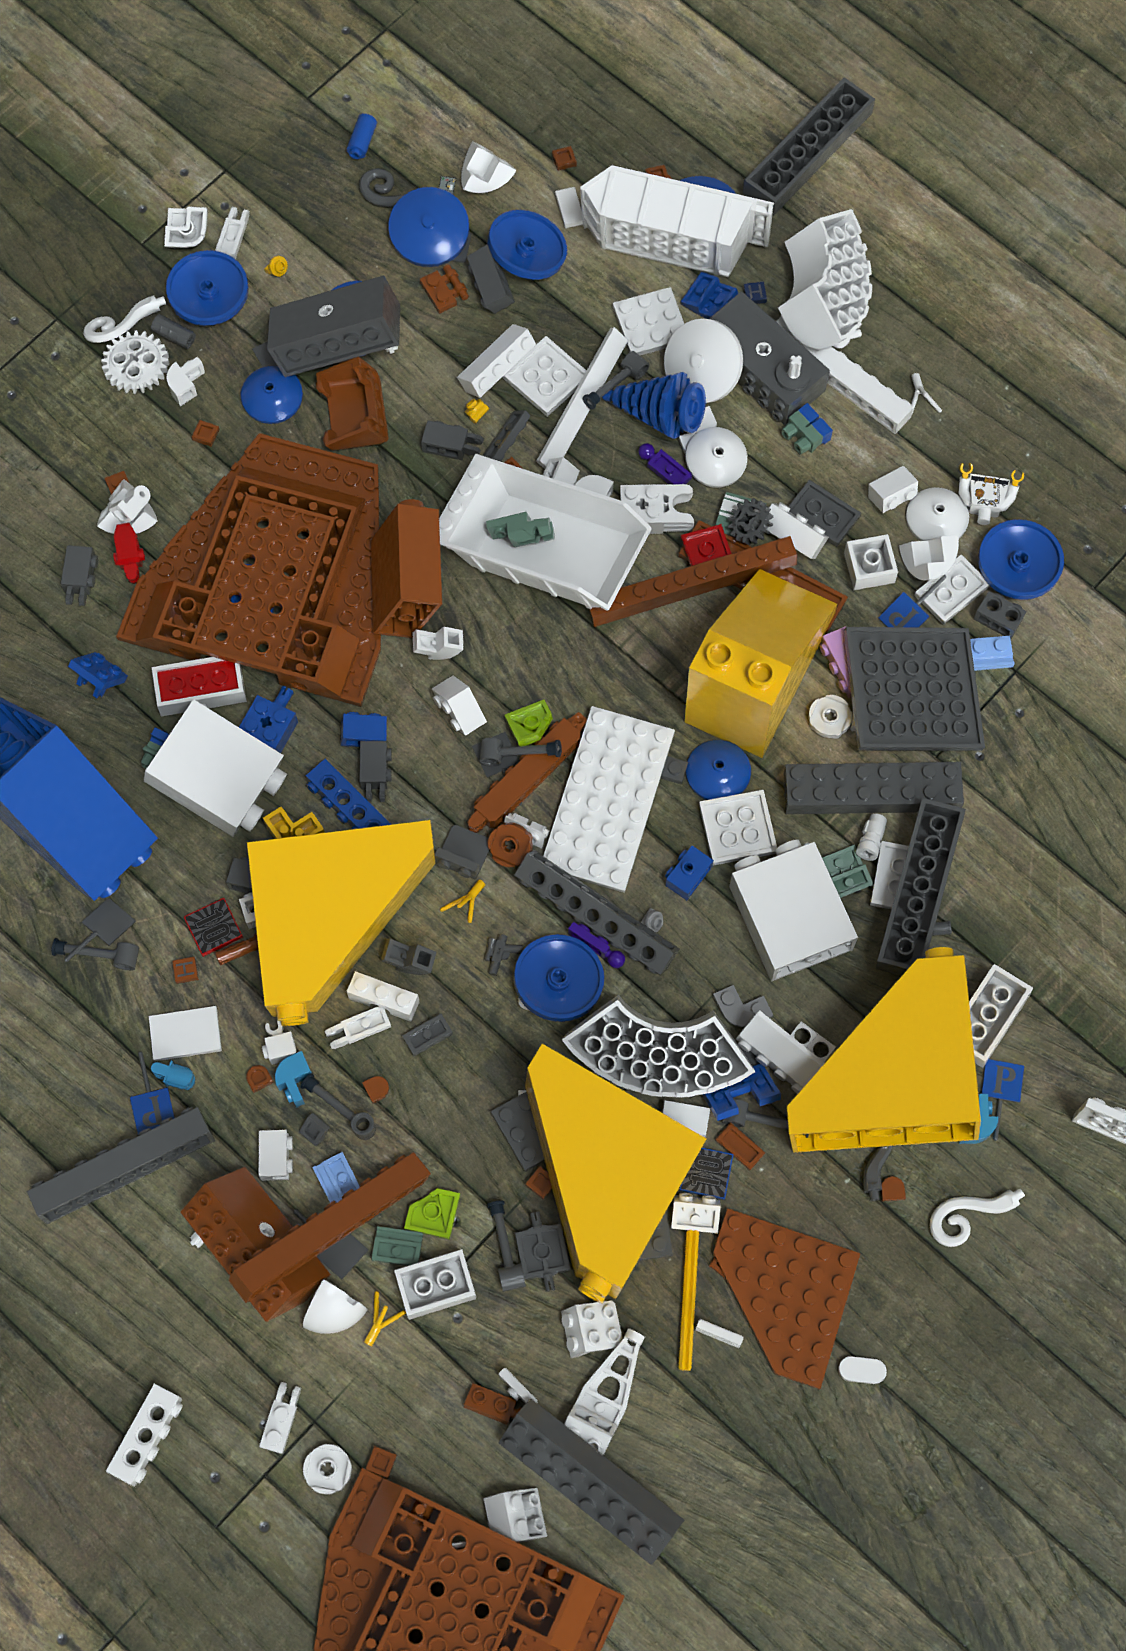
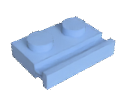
(992, 653)
(336, 1177)

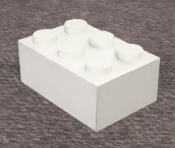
(435, 1284)

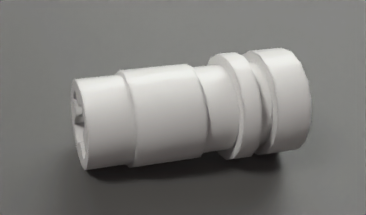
(872, 835)

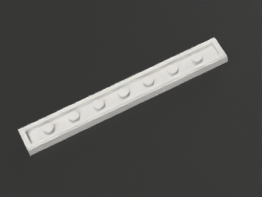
(576, 409)

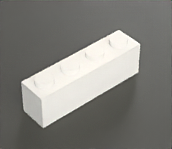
(496, 360)

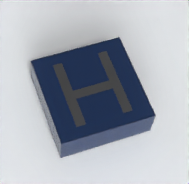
(756, 292)

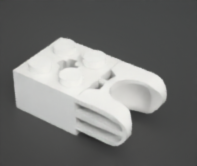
(657, 503)

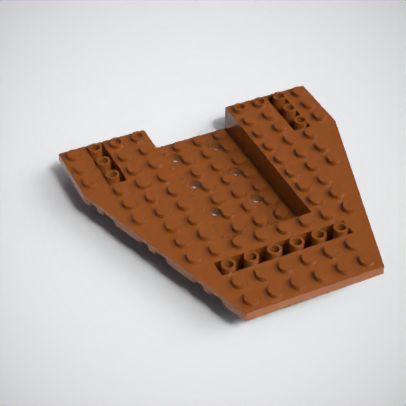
(326, 620)
(400, 1543)

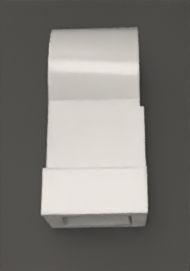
(128, 509)

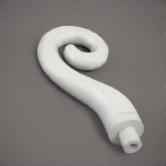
(110, 331)
(999, 1204)

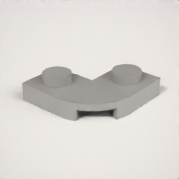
(734, 1010)

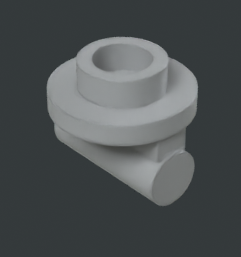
(653, 920)

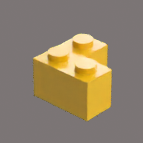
(281, 826)

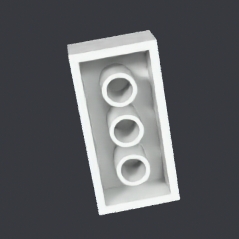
(994, 1010)

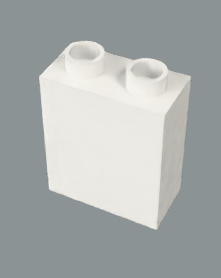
(215, 769)
(792, 909)

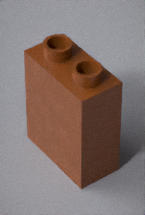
(406, 570)

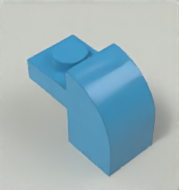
(288, 1073)
(988, 1123)

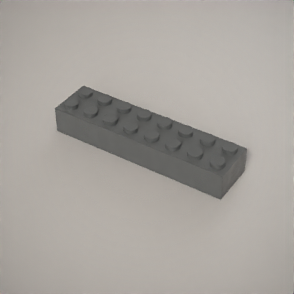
(809, 144)
(870, 787)
(921, 886)
(120, 1166)
(591, 1481)

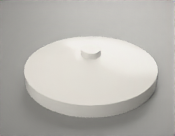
(708, 356)

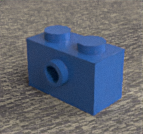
(362, 728)
(689, 872)

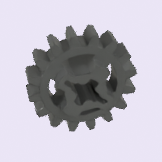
(750, 521)

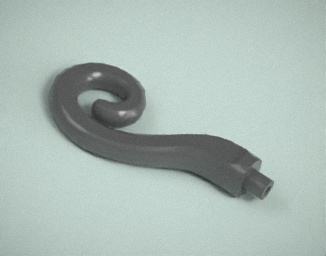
(373, 198)
(872, 1173)

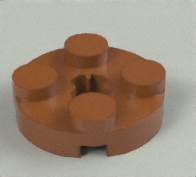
(507, 832)

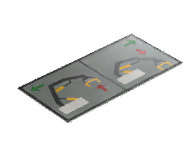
(447, 184)

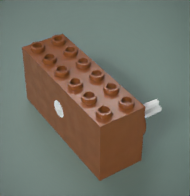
(236, 1221)

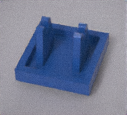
(98, 672)

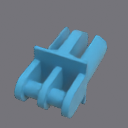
(174, 1075)

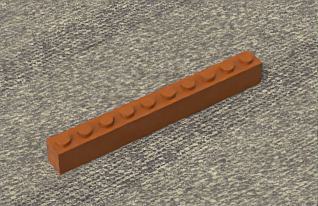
(697, 580)
(328, 1227)

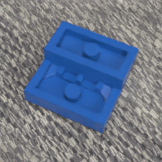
(708, 295)

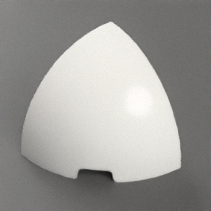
(484, 170)
(143, 520)
(930, 558)
(332, 1310)

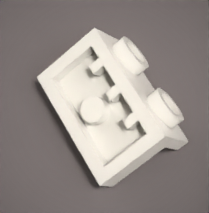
(696, 1213)

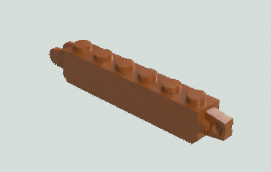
(526, 775)

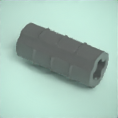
(173, 331)

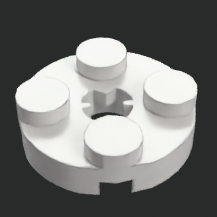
(832, 728)
(339, 1461)

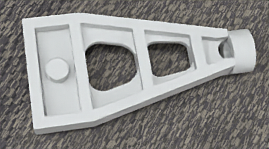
(612, 1409)

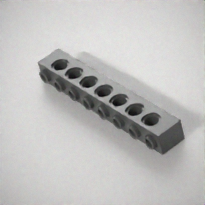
(663, 949)

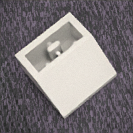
(516, 1515)

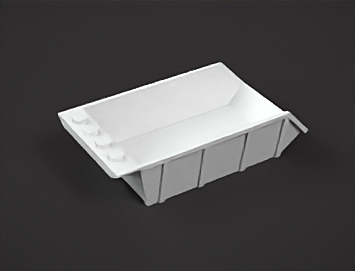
(673, 220)
(592, 542)

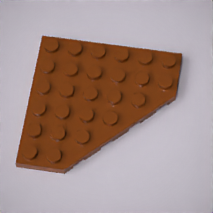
(787, 1290)

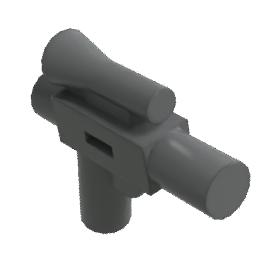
(499, 951)

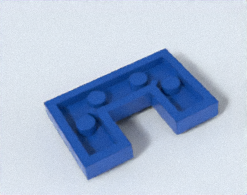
(758, 1083)

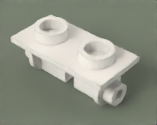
(537, 831)

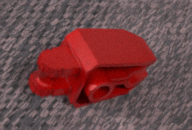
(128, 553)

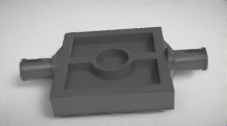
(542, 1251)

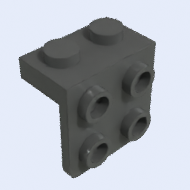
(463, 852)

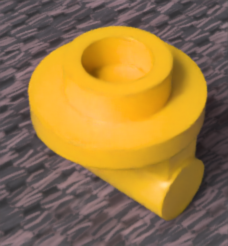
(277, 266)
(476, 410)

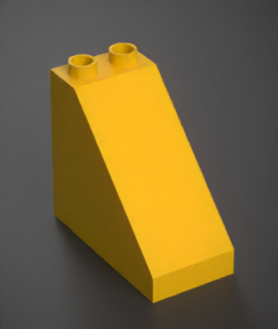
(755, 661)
(326, 903)
(901, 1071)
(608, 1167)

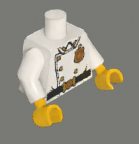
(986, 494)

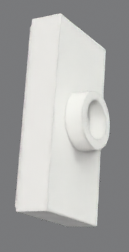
(516, 1389)

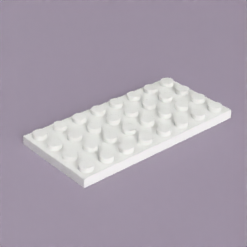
(608, 798)

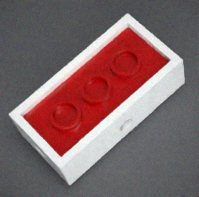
(206, 680)

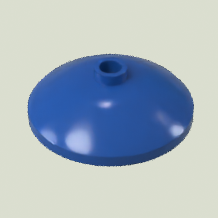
(275, 404)
(716, 782)

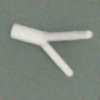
(920, 390)

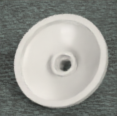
(707, 465)
(928, 523)

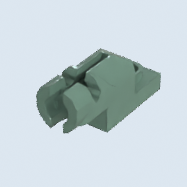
(521, 529)

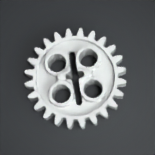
(135, 362)

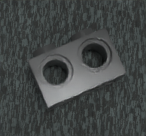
(997, 619)

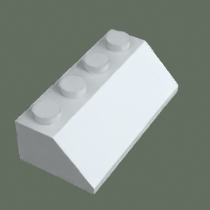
(779, 1051)

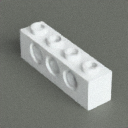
(120, 1465)

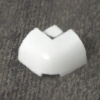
(185, 227)

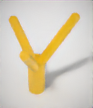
(472, 894)
(377, 1322)

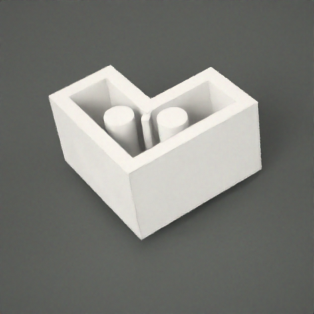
(460, 703)

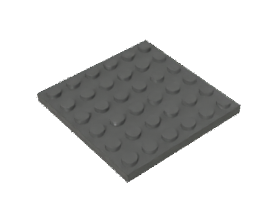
(913, 689)

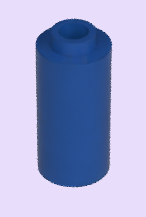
(361, 136)

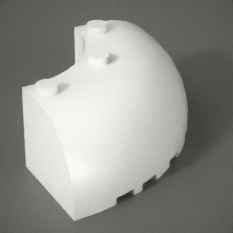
(829, 281)
(658, 1055)

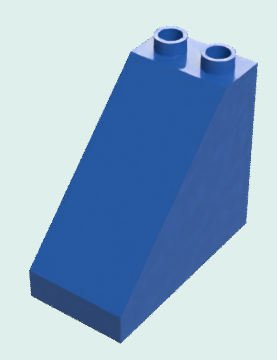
(66, 805)

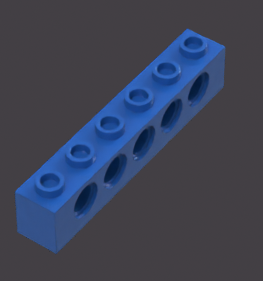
(326, 774)

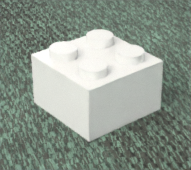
(870, 562)

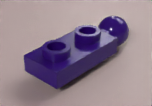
(664, 465)
(598, 944)

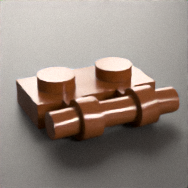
(438, 291)

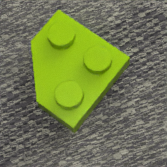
(529, 722)
(434, 1214)

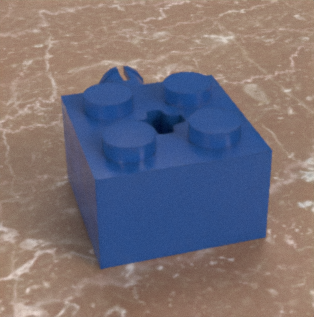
(276, 719)

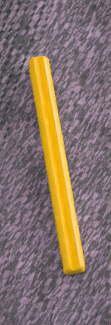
(688, 1300)

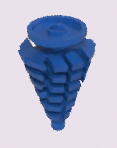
(665, 403)

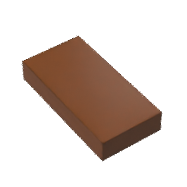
(740, 1146)

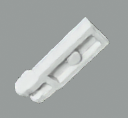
(232, 233)
(359, 1027)
(280, 1420)

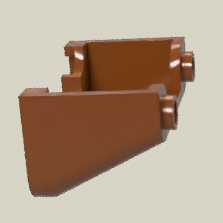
(353, 405)

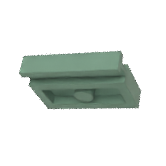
(397, 1246)

